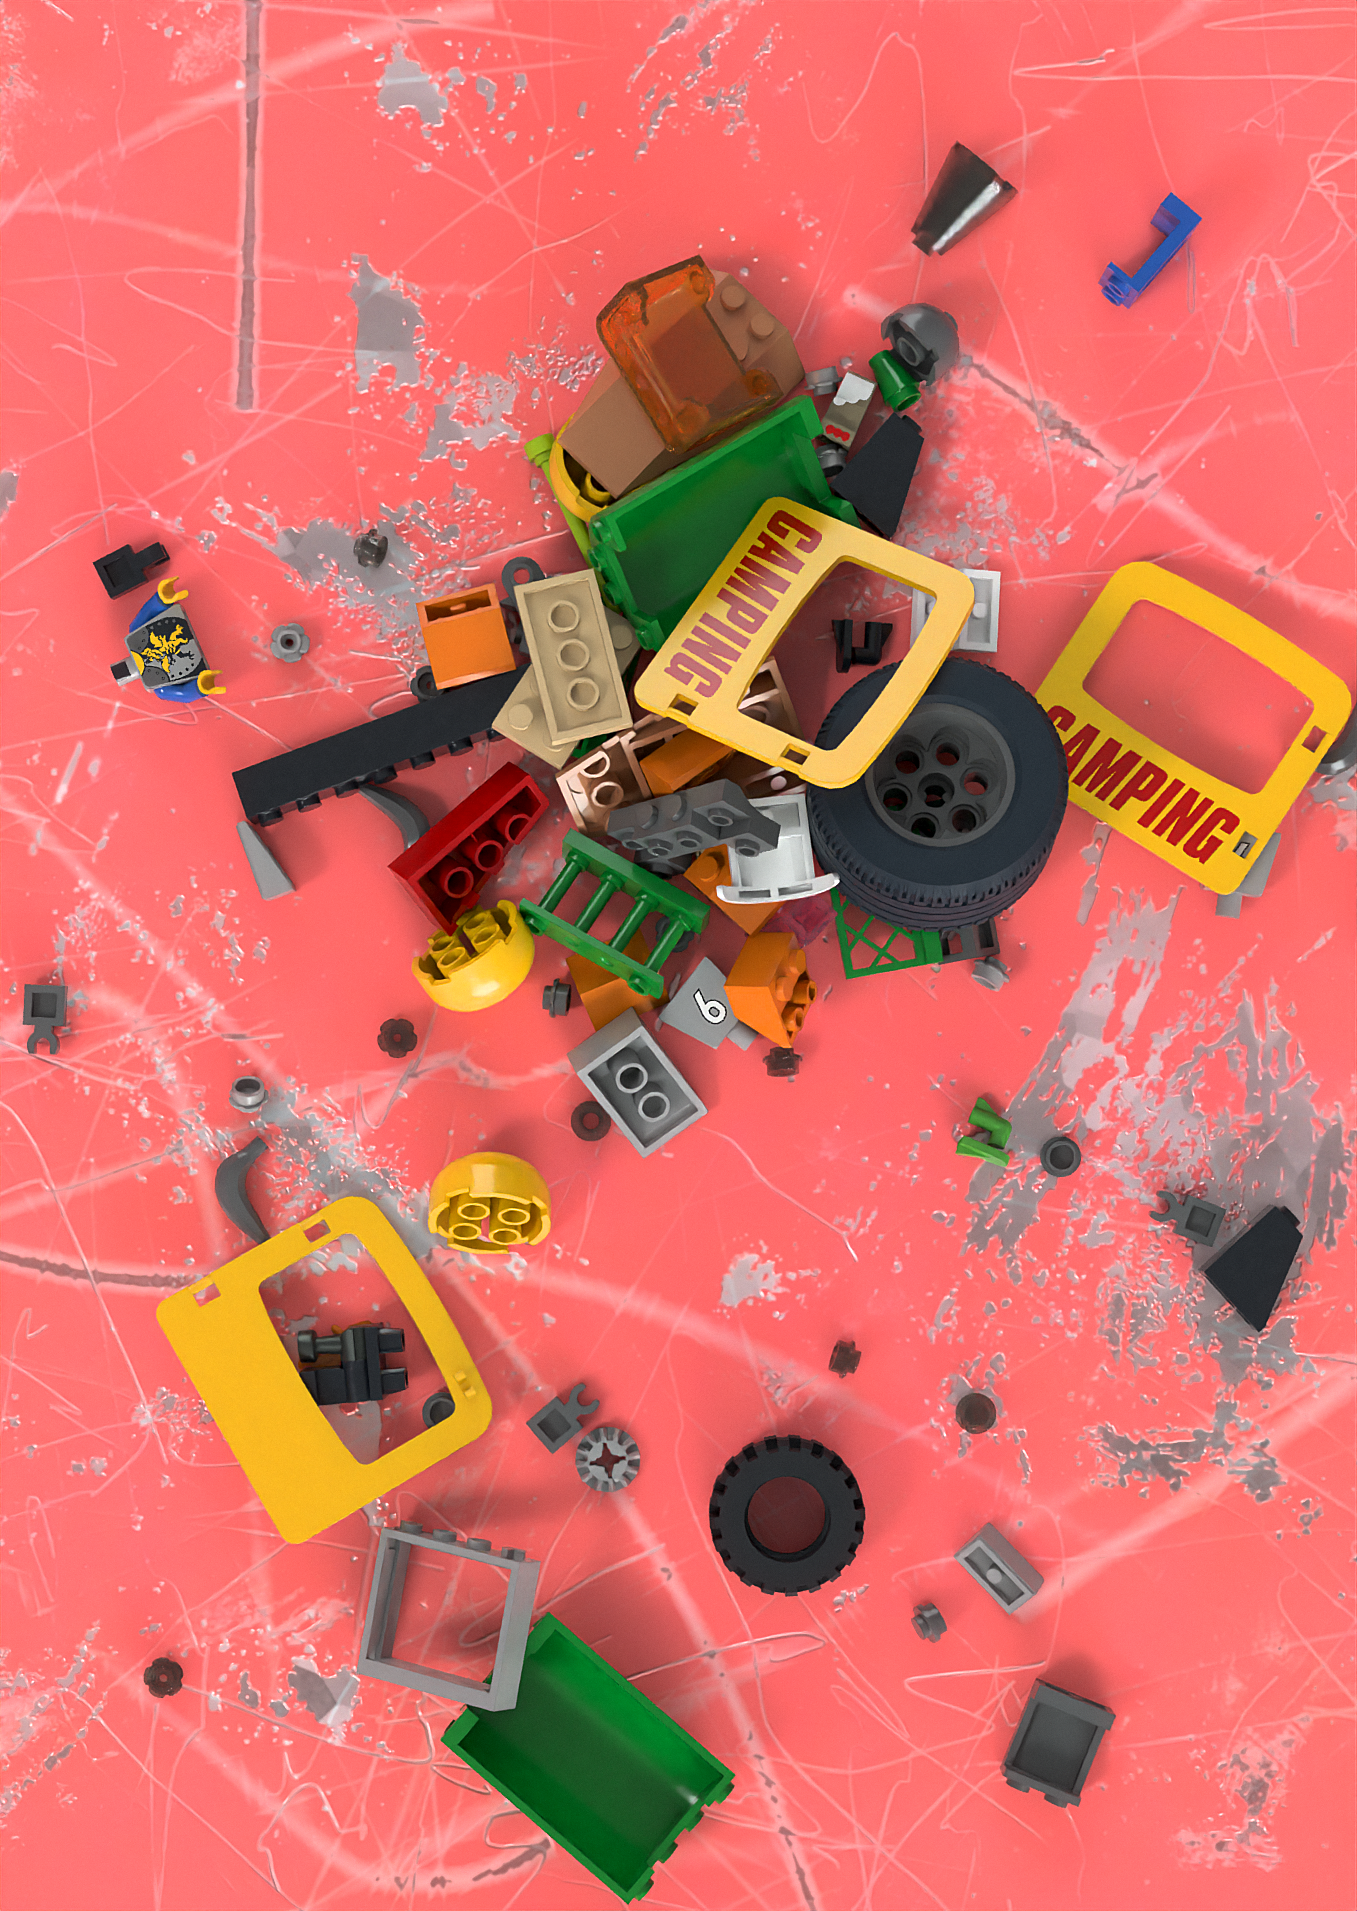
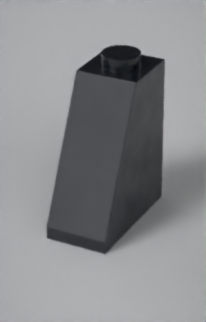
(881, 475)
(1255, 1264)

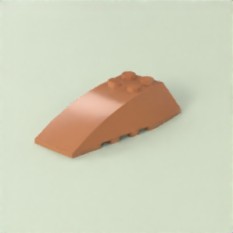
(614, 435)
(613, 778)

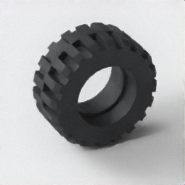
(796, 1570)

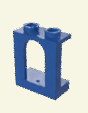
(1177, 224)

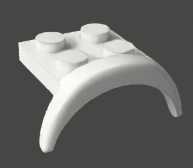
(781, 872)

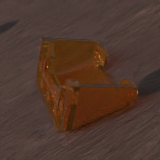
(679, 357)

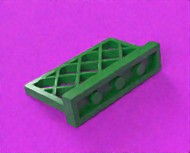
(925, 944)

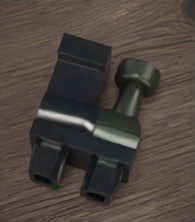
(362, 1366)

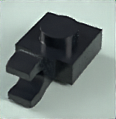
(125, 570)

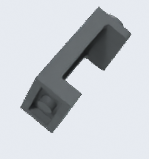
(1055, 1743)

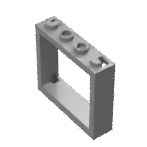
(384, 1610)

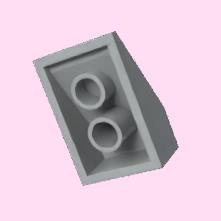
(636, 1082)

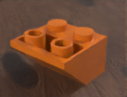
(465, 636)
(771, 986)

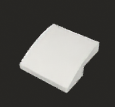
(981, 627)

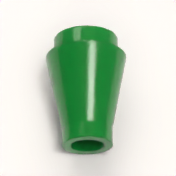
(895, 383)

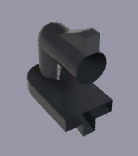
(869, 655)

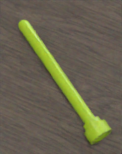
(539, 452)

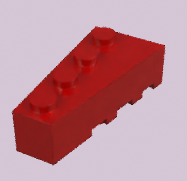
(469, 845)

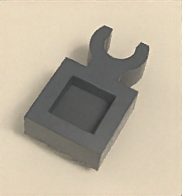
(45, 1008)
(1193, 1218)
(559, 1421)

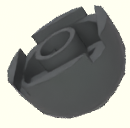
(922, 340)

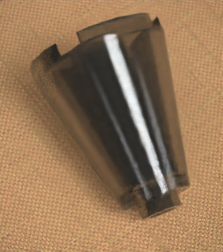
(959, 201)

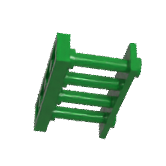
(615, 876)

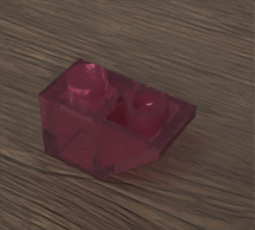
(803, 916)

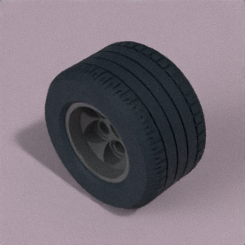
(954, 876)

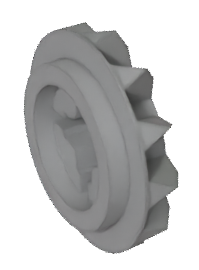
(619, 1444)

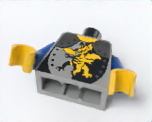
(166, 651)

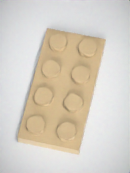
(573, 657)
(523, 714)

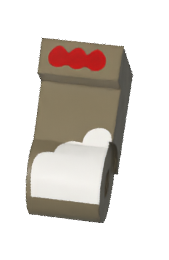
(847, 410)

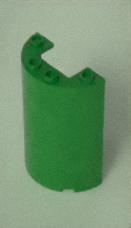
(677, 530)
(591, 1761)

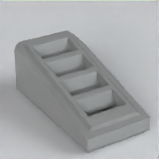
(268, 873)

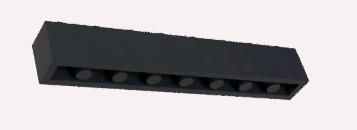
(375, 750)

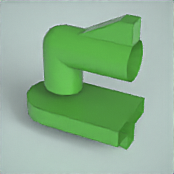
(1000, 1128)

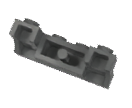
(691, 820)

